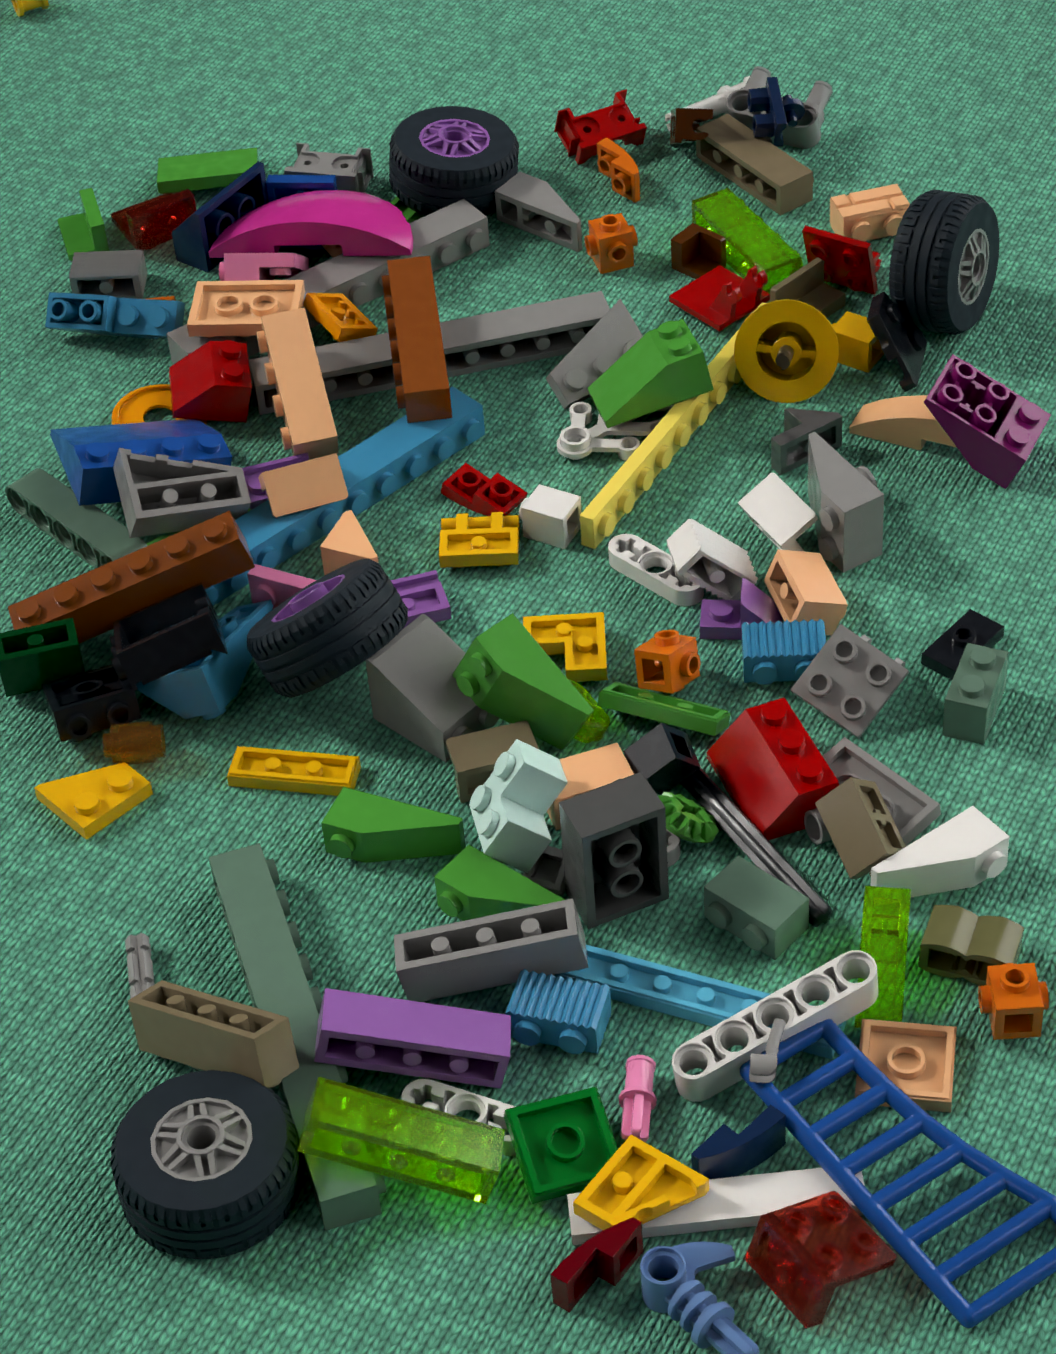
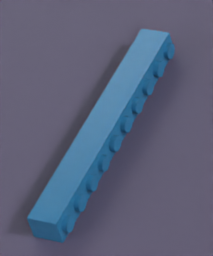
(370, 474)

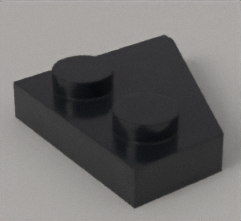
(898, 338)

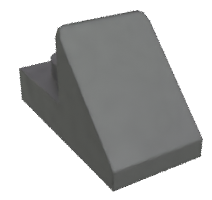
(791, 447)

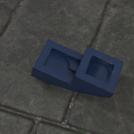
(734, 1154)

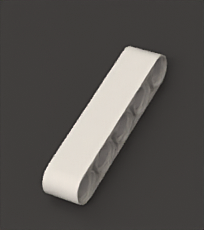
(751, 1025)

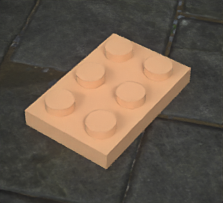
(237, 306)

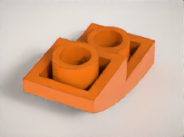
(620, 167)

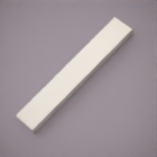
(728, 1203)

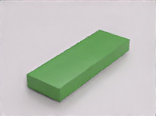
(664, 708)

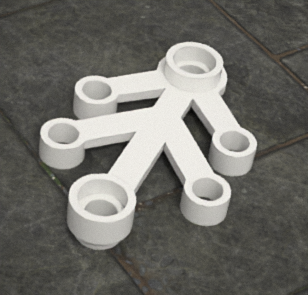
(578, 442)

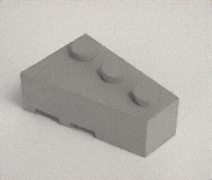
(175, 495)

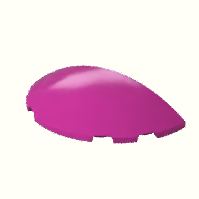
(323, 217)

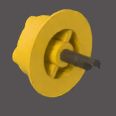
(786, 351)

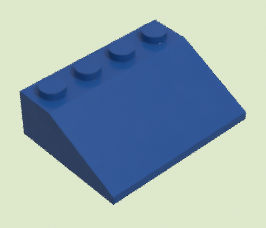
(92, 450)

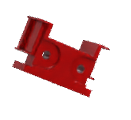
(584, 132)

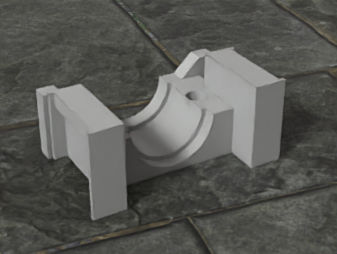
(351, 171)

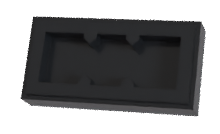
(948, 649)

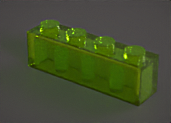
(747, 237)
(402, 1140)

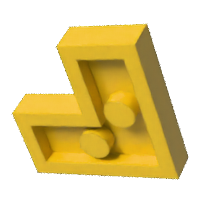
(578, 637)

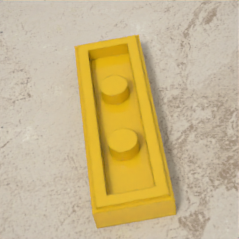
(293, 770)

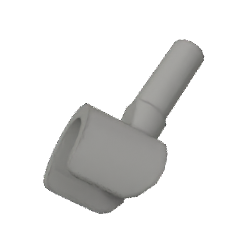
(764, 1065)

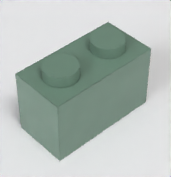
(975, 693)
(756, 907)

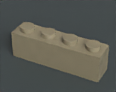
(755, 164)
(213, 1033)

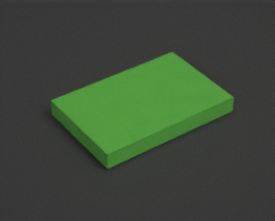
(203, 170)

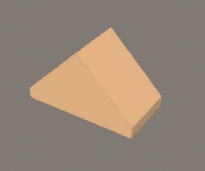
(345, 544)

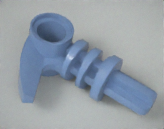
(686, 1297)

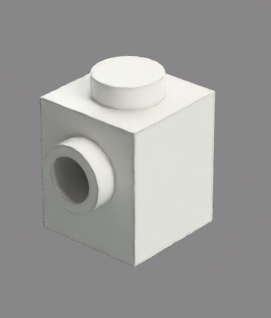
(551, 516)

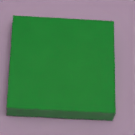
(560, 1142)

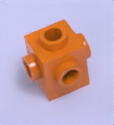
(611, 243)
(667, 662)
(1013, 1000)

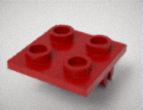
(846, 259)
(722, 296)

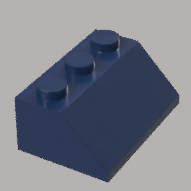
(200, 230)

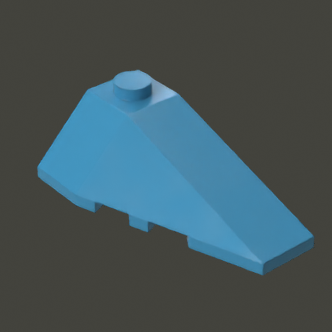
(215, 680)

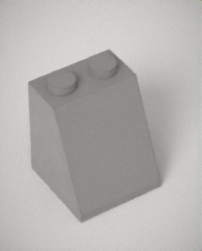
(416, 689)

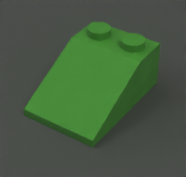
(652, 375)
(519, 682)

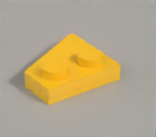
(638, 1185)

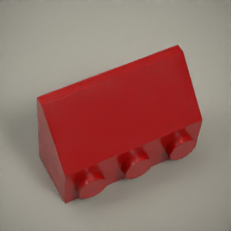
(771, 768)

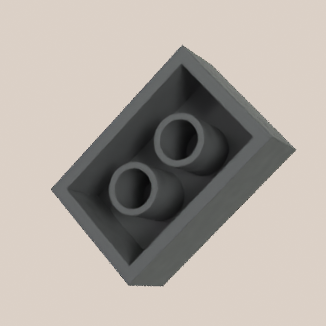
(614, 849)

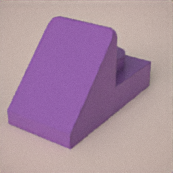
(724, 617)

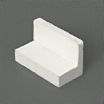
(778, 512)

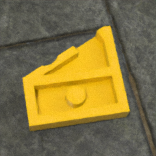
(94, 797)

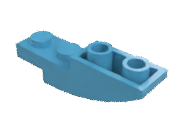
(113, 315)

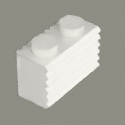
(710, 560)

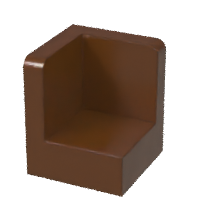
(697, 251)

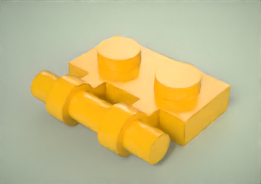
(479, 540)

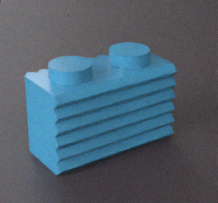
(780, 649)
(559, 1012)

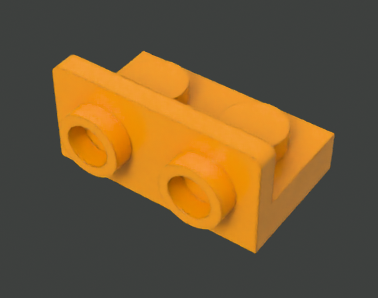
(339, 316)

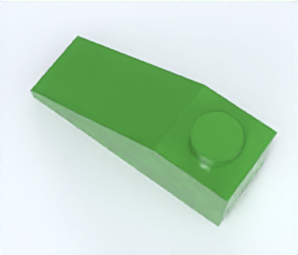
(386, 830)
(481, 886)

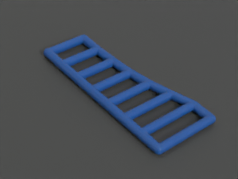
(874, 1206)

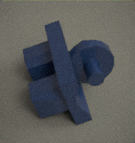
(777, 111)

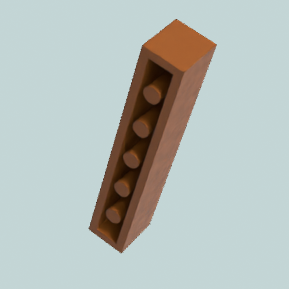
(416, 340)
(97, 598)

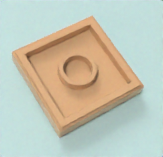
(914, 1058)

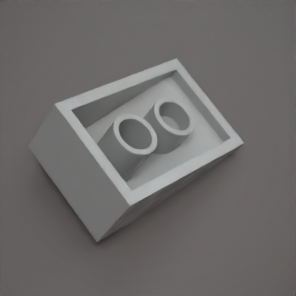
(846, 507)

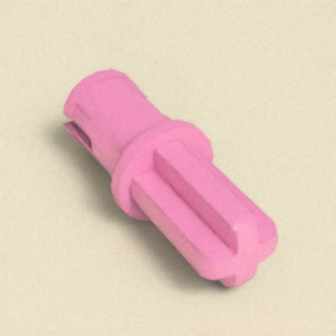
(637, 1097)

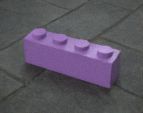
(413, 1038)

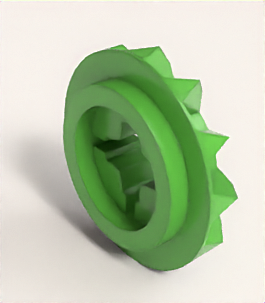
(688, 819)

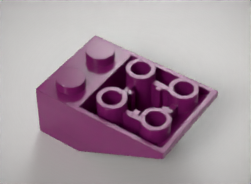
(985, 420)

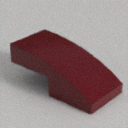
(602, 1256)

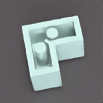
(513, 805)

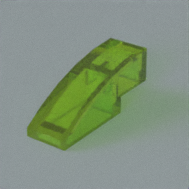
(886, 940)

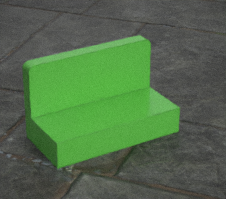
(86, 230)

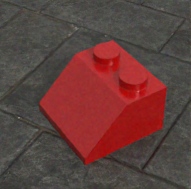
(212, 383)

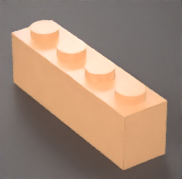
(299, 384)

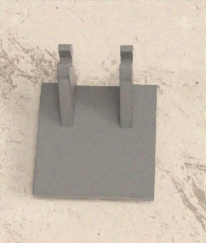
(850, 680)

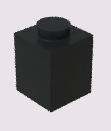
(663, 757)

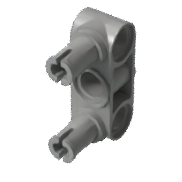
(806, 132)

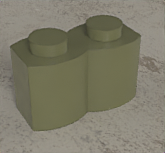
(964, 944)

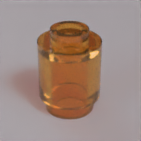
(135, 743)

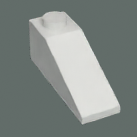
(947, 858)

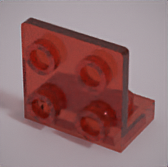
(154, 219)
(813, 1250)

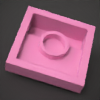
(261, 266)

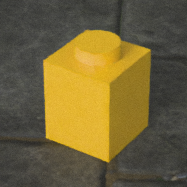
(857, 342)

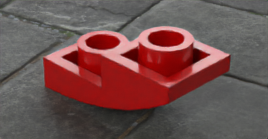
(482, 494)

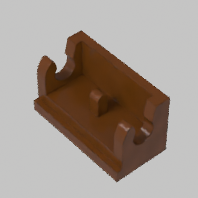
(682, 124)

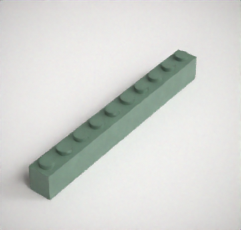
(279, 984)

